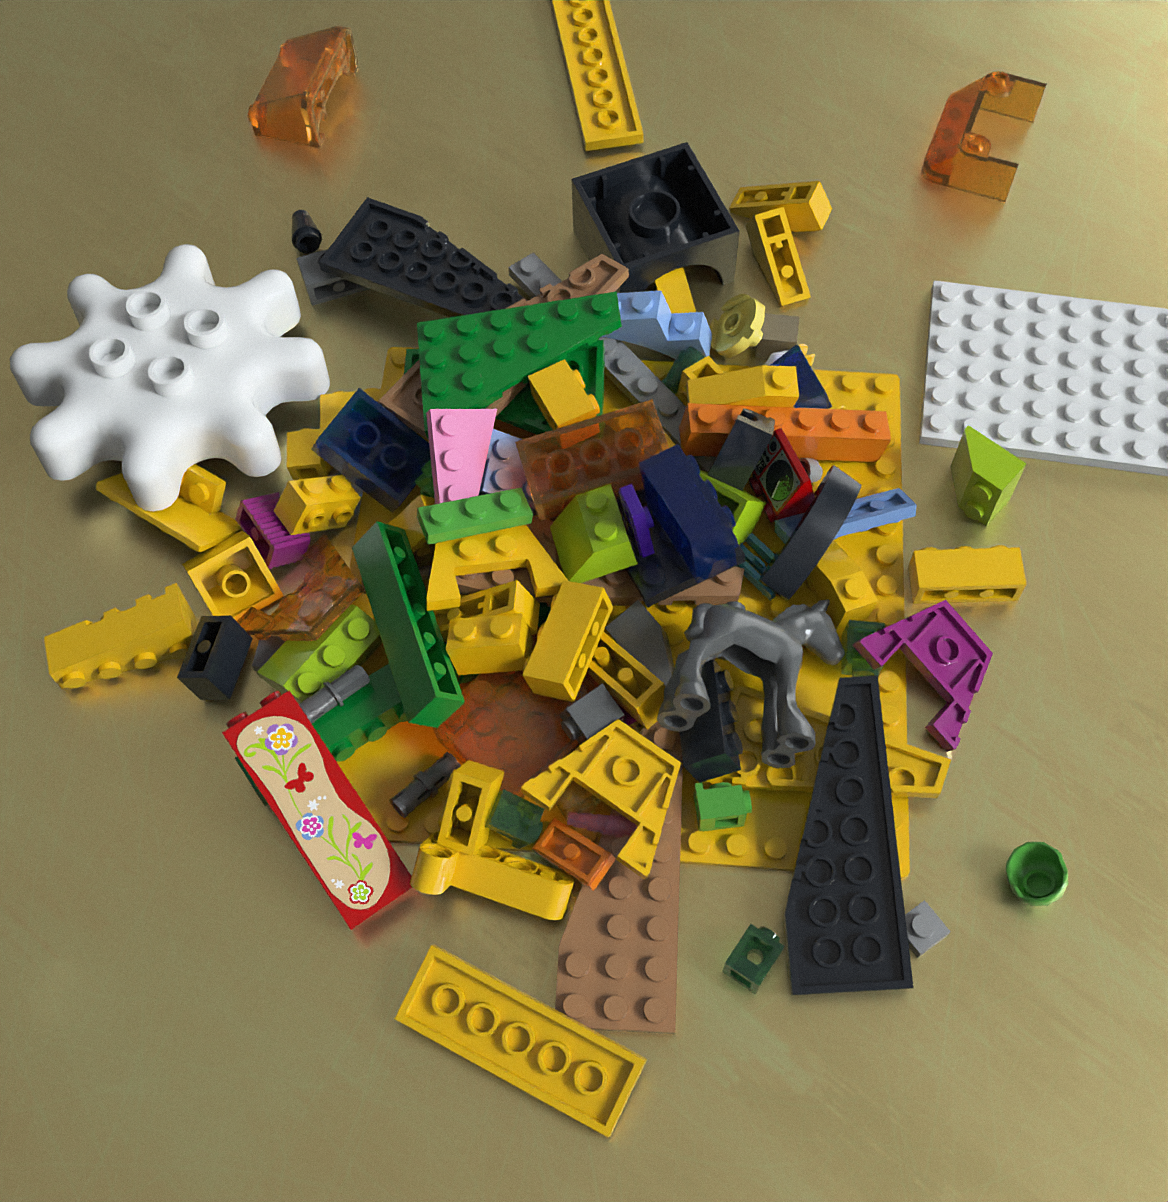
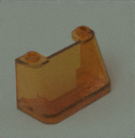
(300, 85)

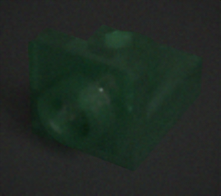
(515, 819)

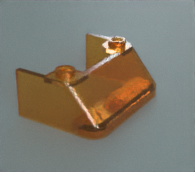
(962, 157)

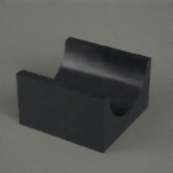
(655, 217)

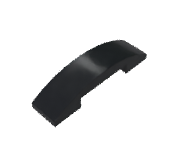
(812, 534)

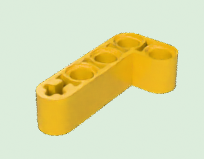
(493, 876)

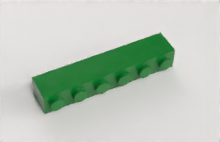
(405, 626)

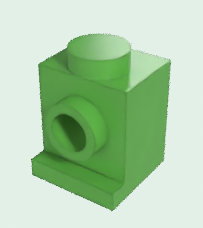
(721, 806)

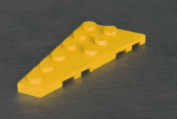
(911, 769)

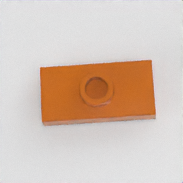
(573, 854)

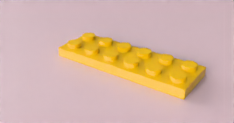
(521, 1040)

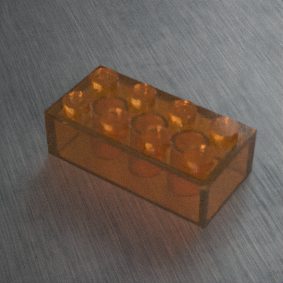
(590, 456)

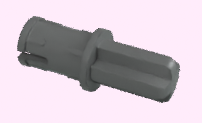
(334, 693)

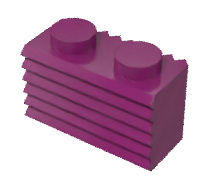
(268, 533)

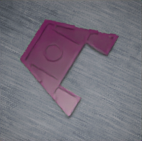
(944, 653)

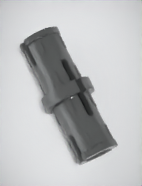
(424, 785)

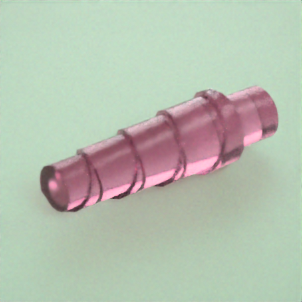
(601, 823)

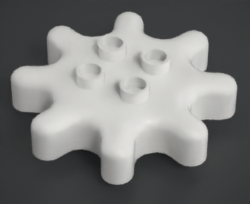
(169, 376)

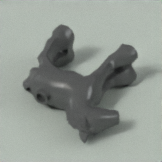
(759, 649)

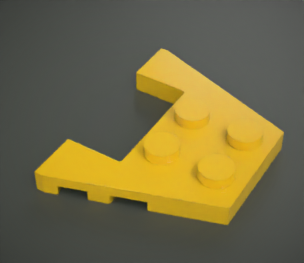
(490, 552)
(627, 776)

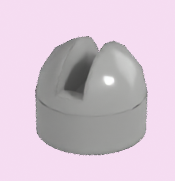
(812, 468)

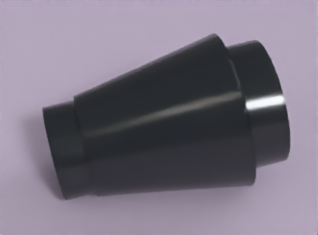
(305, 232)

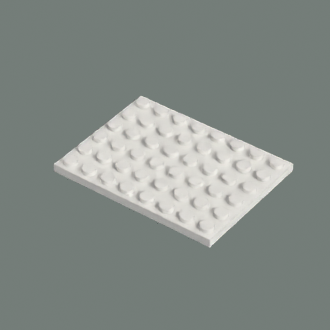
(1048, 376)

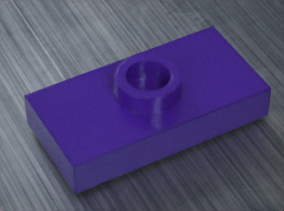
(638, 520)

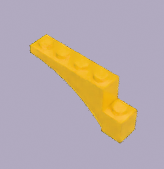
(301, 460)

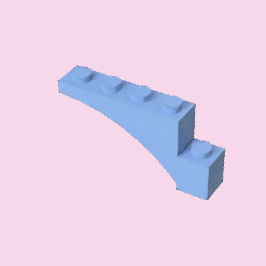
(650, 324)

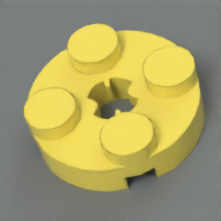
(738, 326)

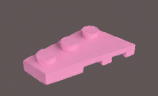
(458, 450)

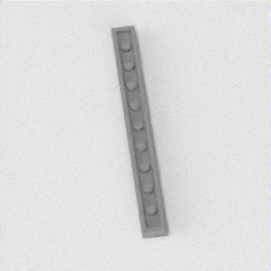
(621, 363)

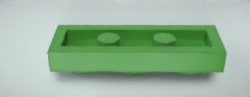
(474, 515)

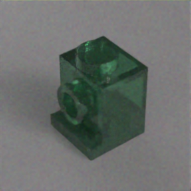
(853, 662)
(758, 941)

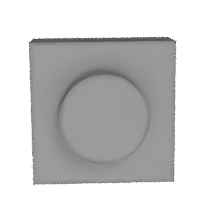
(924, 929)

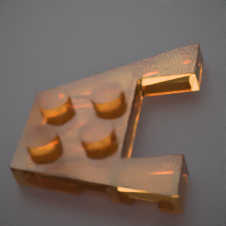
(314, 604)

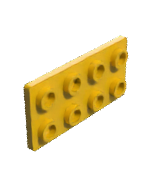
(193, 516)

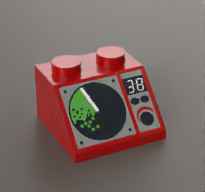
(781, 480)

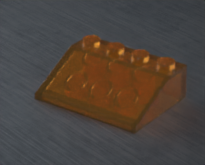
(509, 727)

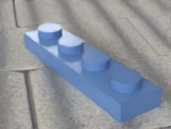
(865, 514)

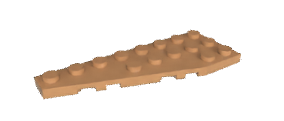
(624, 935)

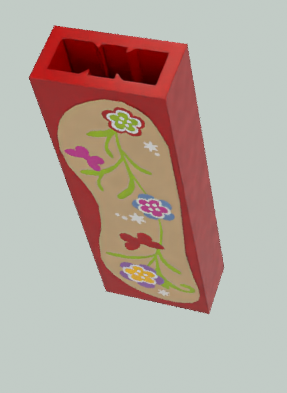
(318, 807)

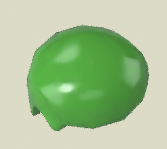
(1037, 873)

